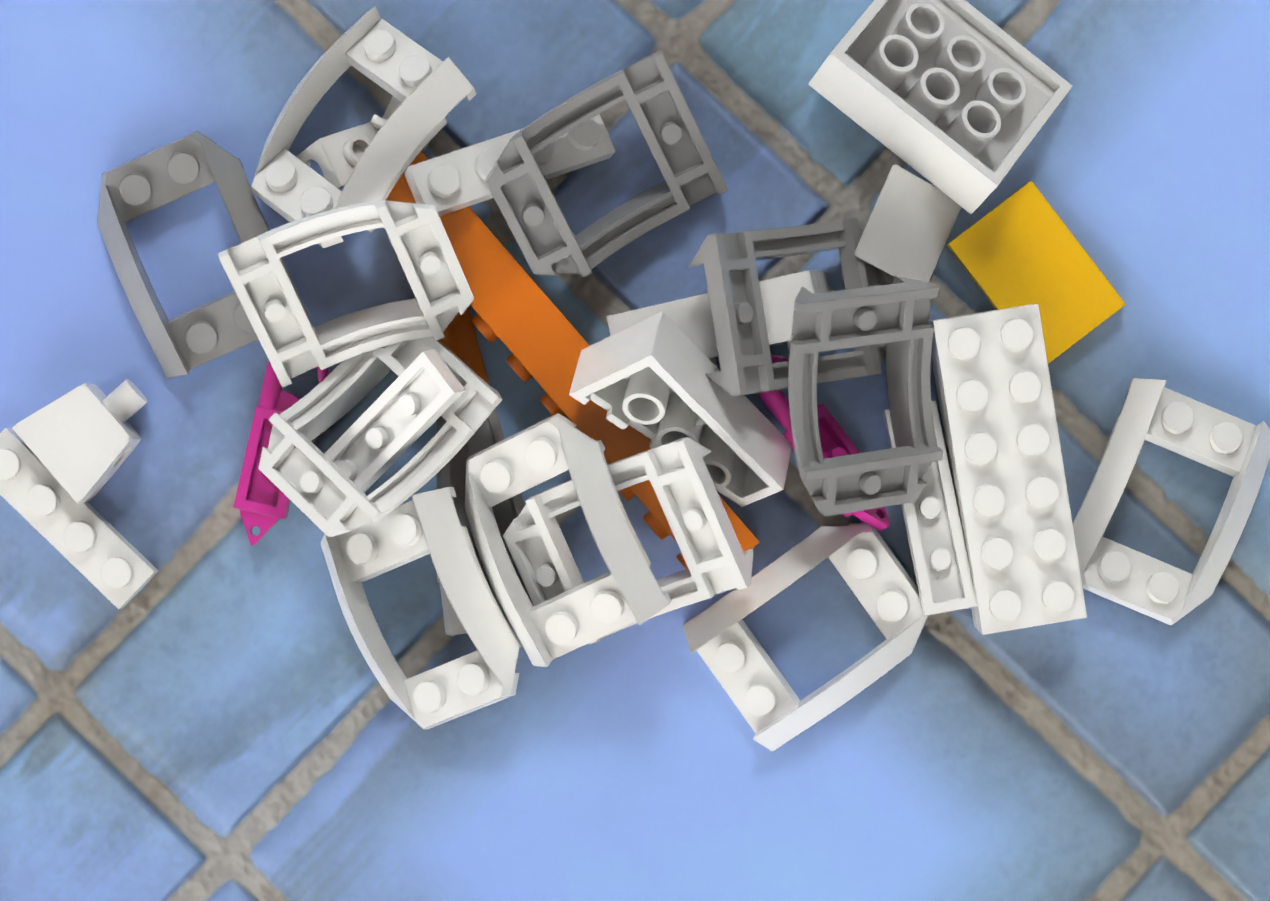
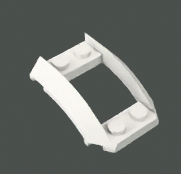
(397, 65)
(280, 317)
(1193, 432)
(319, 485)
(690, 507)
(407, 533)
(595, 607)
(750, 673)

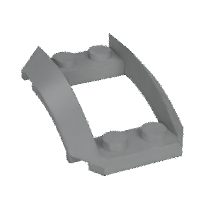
(672, 138)
(149, 184)
(739, 308)
(858, 318)

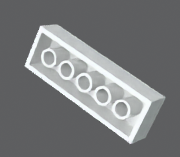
(1007, 468)

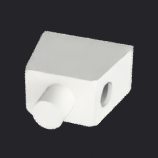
(84, 436)

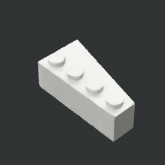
(695, 316)
(660, 387)

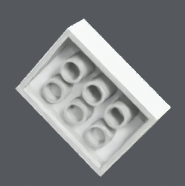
(942, 91)

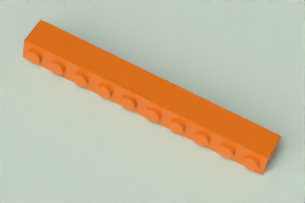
(543, 346)

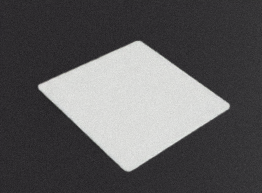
(907, 227)

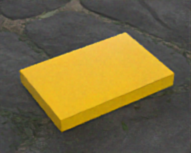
(1030, 257)

